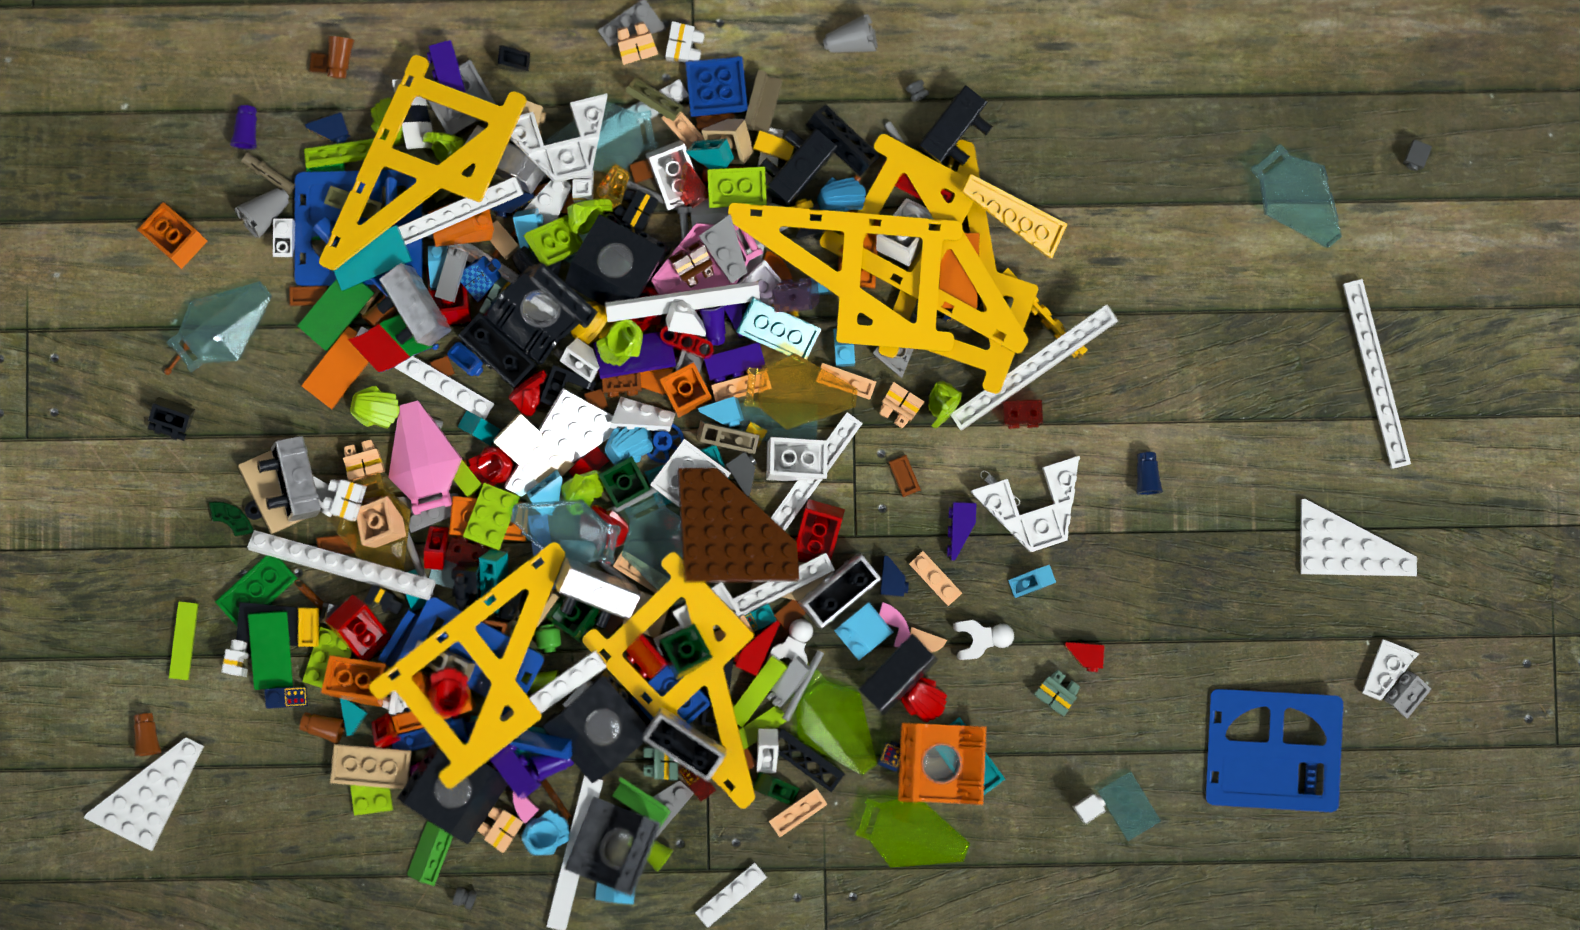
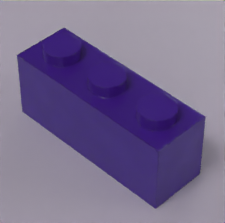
(446, 65)
(734, 362)
(515, 771)

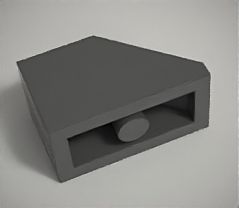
(743, 471)

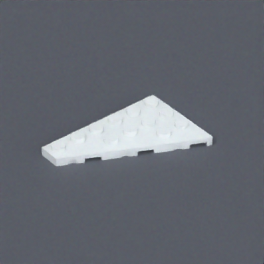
(573, 428)
(1341, 548)
(147, 800)

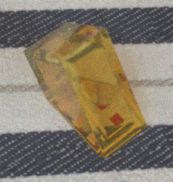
(613, 185)

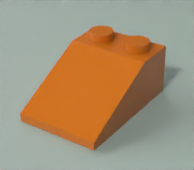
(470, 230)
(172, 235)
(351, 679)

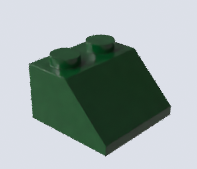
(623, 482)
(578, 622)
(685, 651)

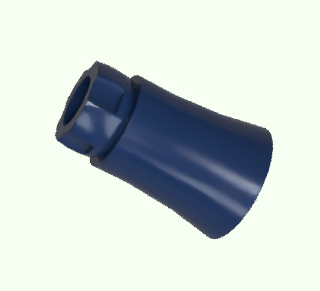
(1148, 474)

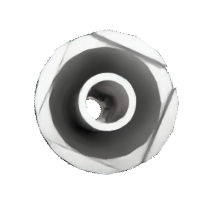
(852, 37)
(261, 211)

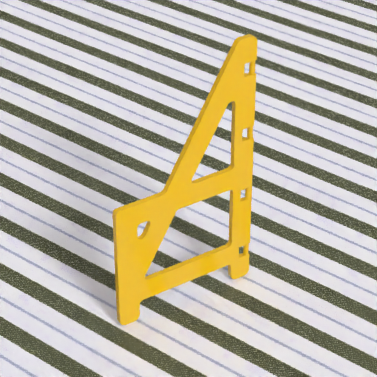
(483, 151)
(929, 179)
(888, 327)
(997, 358)
(705, 611)
(489, 732)

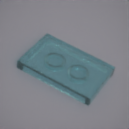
(1129, 806)

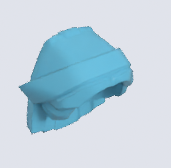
(627, 443)
(545, 833)

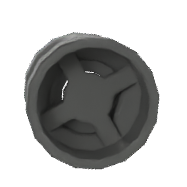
(464, 898)

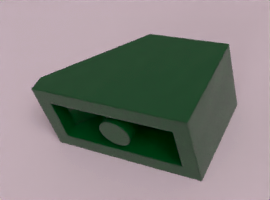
(775, 788)

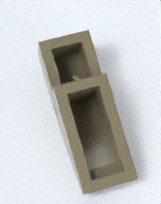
(450, 659)

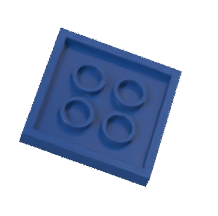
(716, 86)
(663, 683)

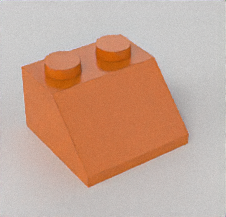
(686, 390)

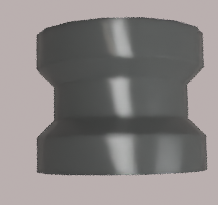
(917, 90)

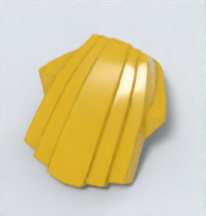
(598, 327)

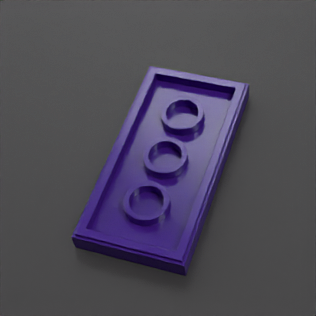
(652, 356)

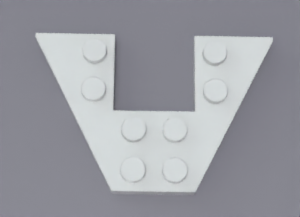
(569, 157)
(1042, 526)

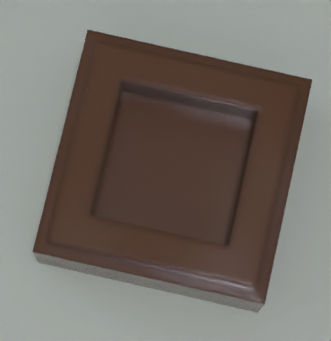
(318, 63)

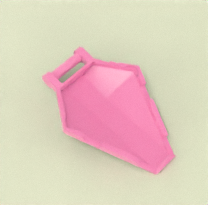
(668, 281)
(422, 458)

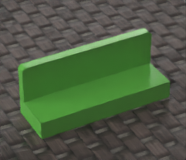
(640, 802)
(429, 854)

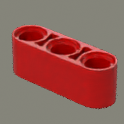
(694, 349)

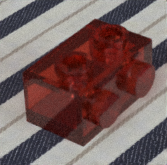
(1022, 413)
(462, 551)

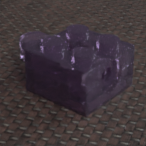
(795, 295)

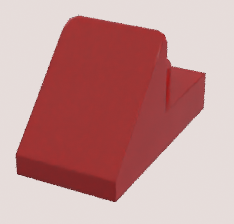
(592, 461)
(383, 731)

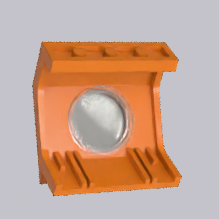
(942, 763)

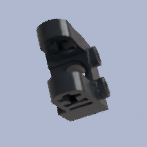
(556, 381)

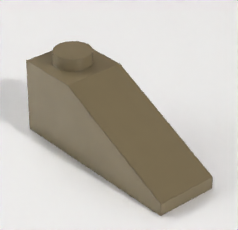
(727, 437)

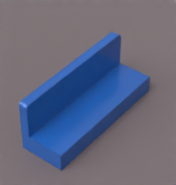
(398, 640)
(544, 744)

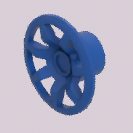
(663, 442)

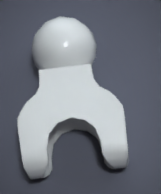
(800, 632)
(983, 638)

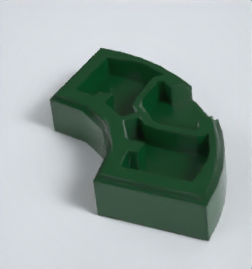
(232, 517)

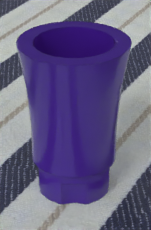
(245, 128)
(714, 324)
(548, 765)

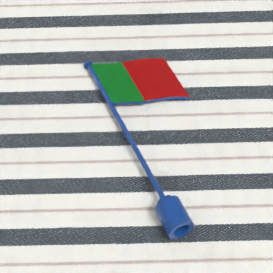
(379, 343)

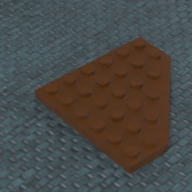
(729, 534)

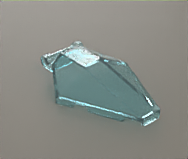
(619, 137)
(1299, 196)
(221, 325)
(569, 524)
(652, 539)

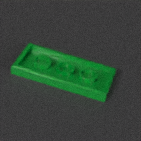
(334, 313)
(259, 585)
(270, 650)

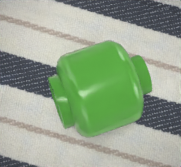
(548, 638)

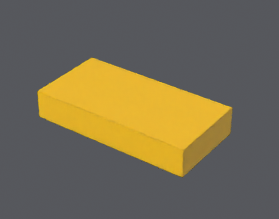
(773, 146)
(308, 627)

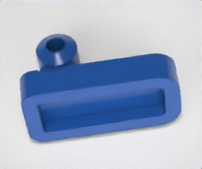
(465, 359)

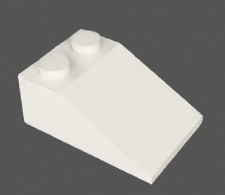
(667, 170)
(900, 247)
(796, 459)

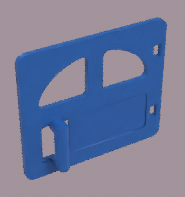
(315, 187)
(492, 637)
(1268, 772)

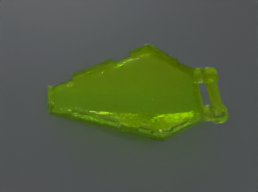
(836, 725)
(911, 834)

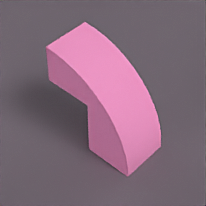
(894, 618)
(525, 808)

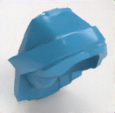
(842, 195)

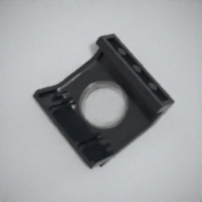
(615, 261)
(538, 311)
(602, 727)
(453, 809)
(612, 846)

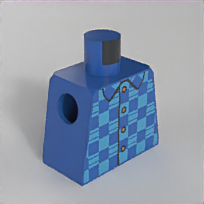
(480, 276)

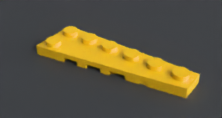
(1025, 220)
(1045, 314)

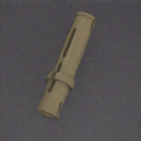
(261, 168)

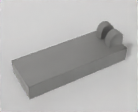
(451, 274)
(789, 682)

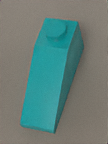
(492, 571)

